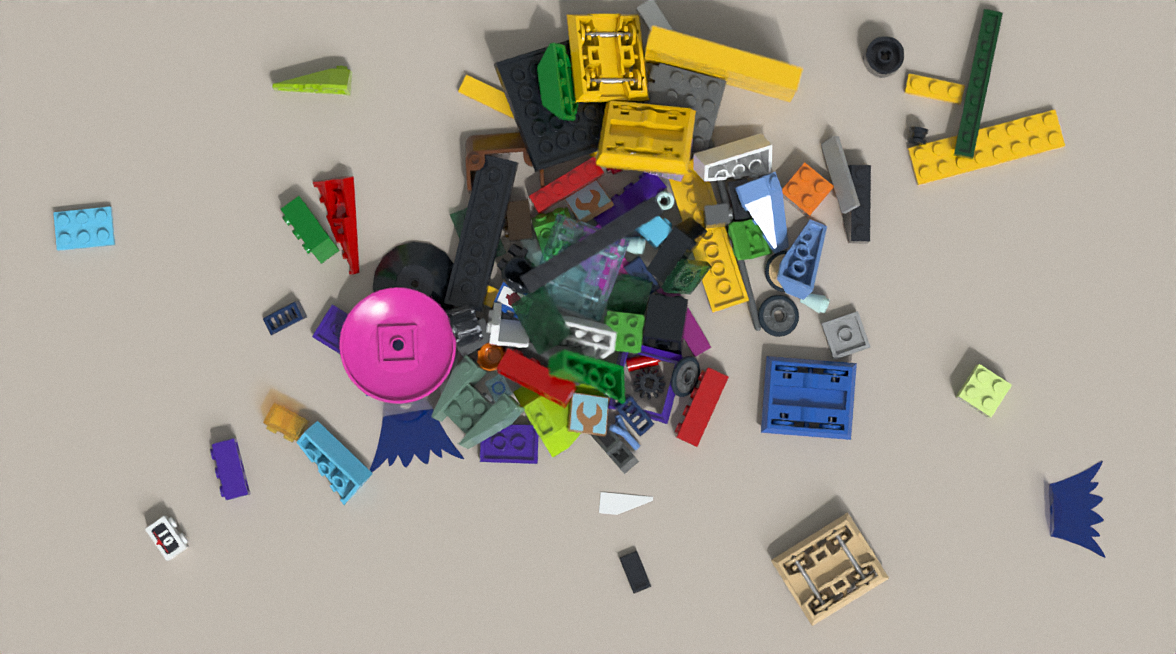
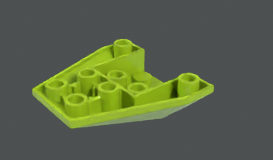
(551, 419)

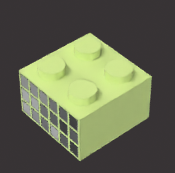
(983, 391)

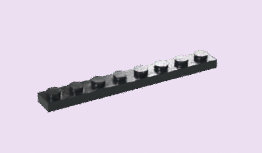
(592, 244)

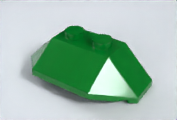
(557, 82)

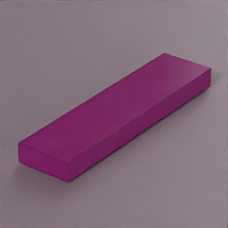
(693, 334)

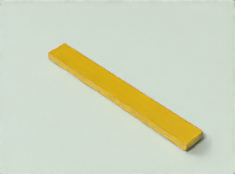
(489, 97)

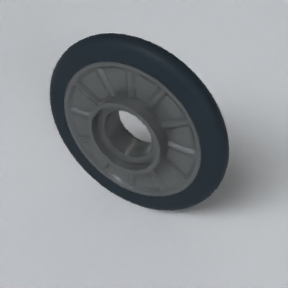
(767, 319)
(692, 368)

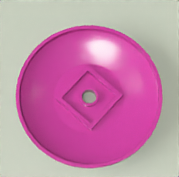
(392, 373)

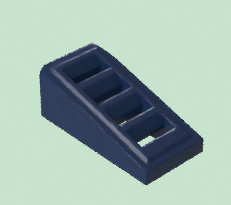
(299, 311)
(628, 398)

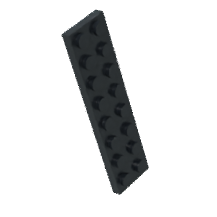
(481, 233)

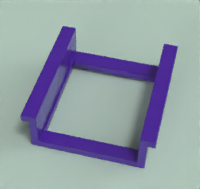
(660, 355)

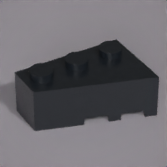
(677, 246)

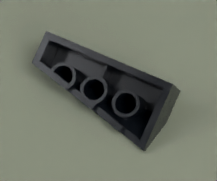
(858, 220)

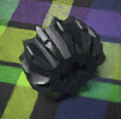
(655, 385)

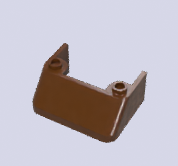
(484, 144)

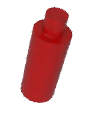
(640, 362)

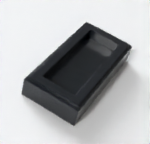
(635, 572)

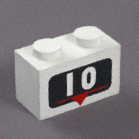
(167, 537)

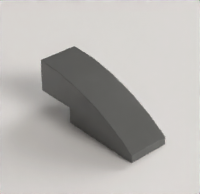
(616, 450)

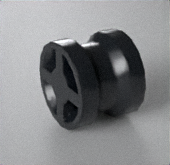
(917, 135)

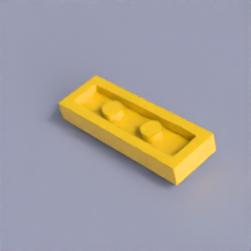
(934, 89)

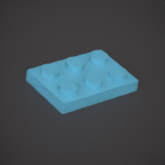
(84, 228)

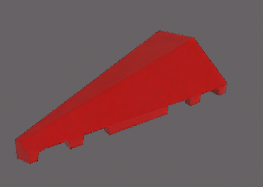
(340, 203)

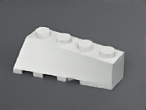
(735, 159)

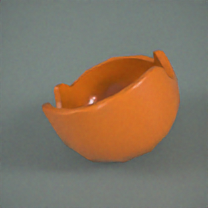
(490, 356)

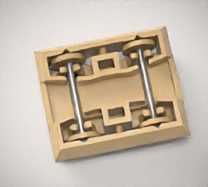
(829, 569)

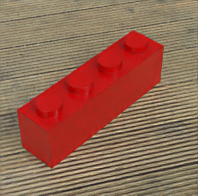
(566, 185)
(535, 377)
(701, 407)

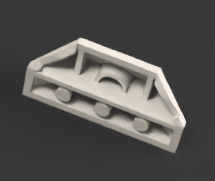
(594, 337)

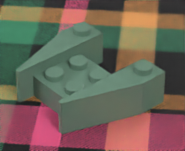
(470, 408)

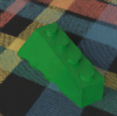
(589, 371)

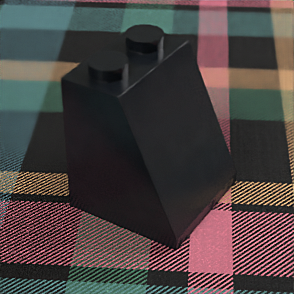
(666, 323)

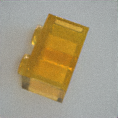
(286, 422)

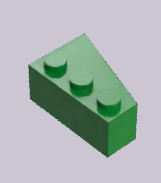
(309, 230)

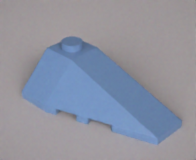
(765, 203)
(801, 262)

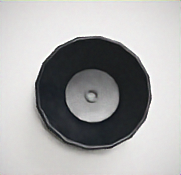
(416, 263)

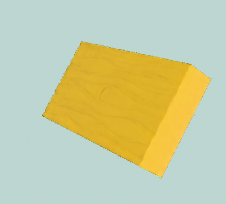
(724, 63)

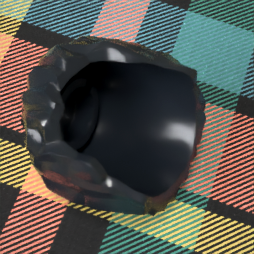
(514, 270)

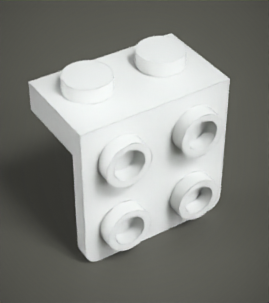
(505, 331)

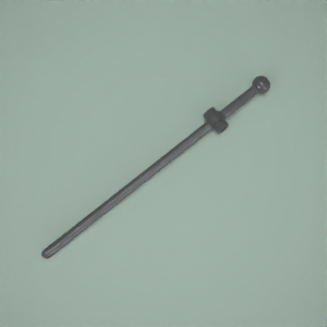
(741, 263)

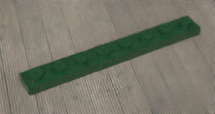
(978, 84)

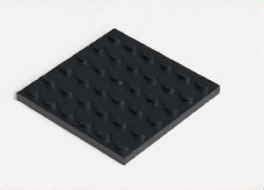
(545, 135)

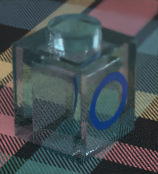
(498, 386)

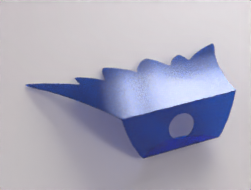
(410, 435)
(1072, 512)

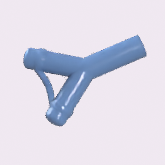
(622, 430)

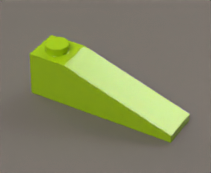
(326, 82)

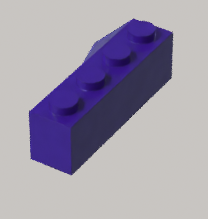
(634, 195)

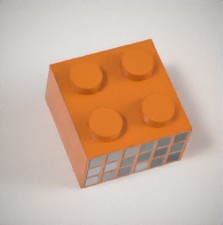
(806, 190)

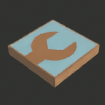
(589, 202)
(588, 414)

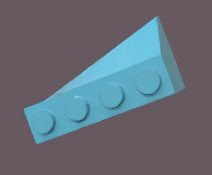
(334, 461)

